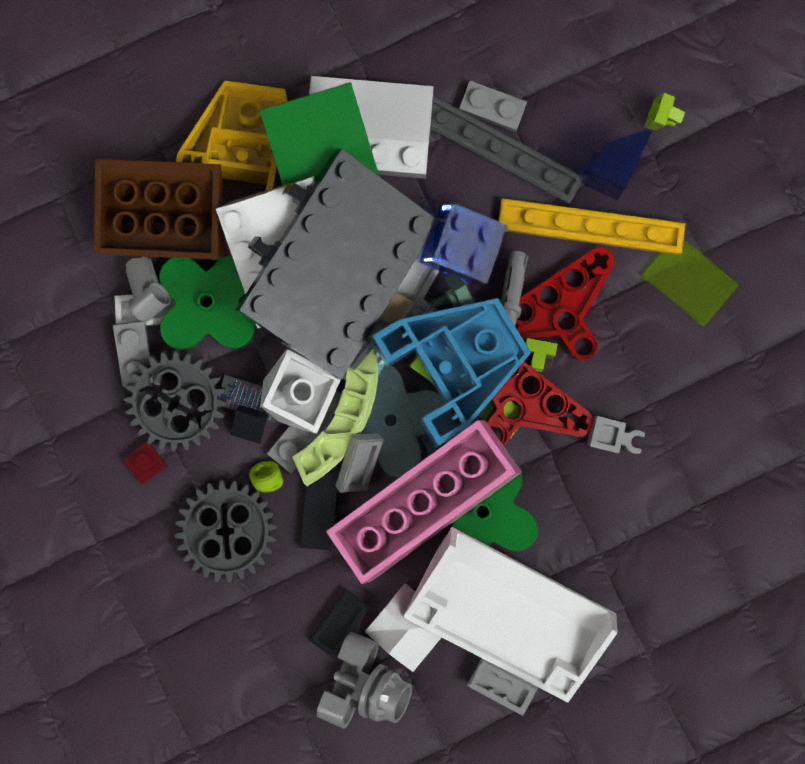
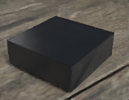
(249, 424)

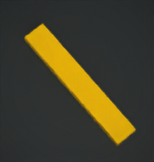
(592, 226)

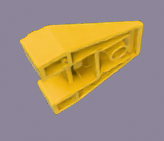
(235, 134)

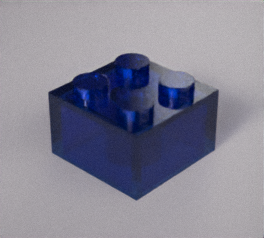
(463, 243)

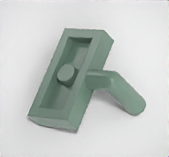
(456, 295)

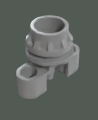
(380, 693)

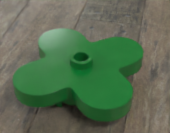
(190, 321)
(506, 522)

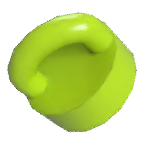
(266, 476)

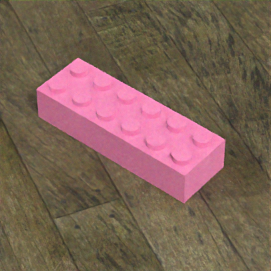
(423, 501)

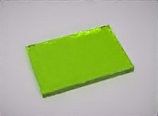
(691, 282)

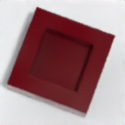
(145, 463)

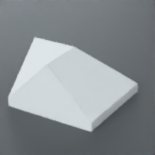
(298, 392)
(399, 636)

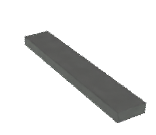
(504, 151)

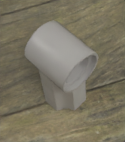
(148, 294)

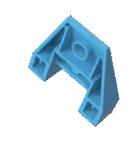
(466, 355)

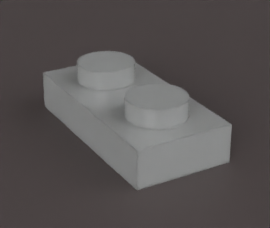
(493, 106)
(131, 348)

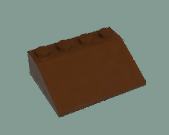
(158, 209)

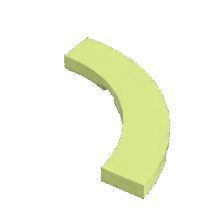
(349, 419)

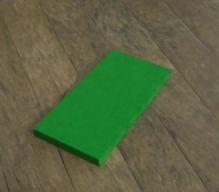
(312, 128)

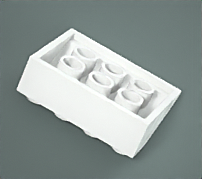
(395, 122)
(260, 215)

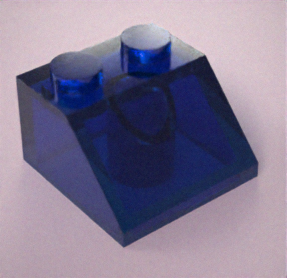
(613, 166)

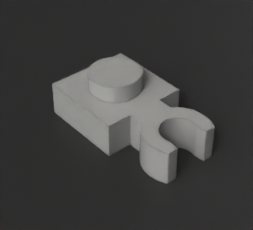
(610, 435)

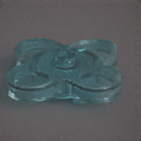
(400, 444)

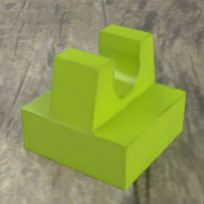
(663, 113)
(539, 352)

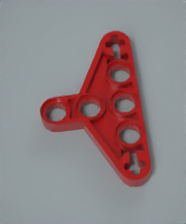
(569, 300)
(533, 408)

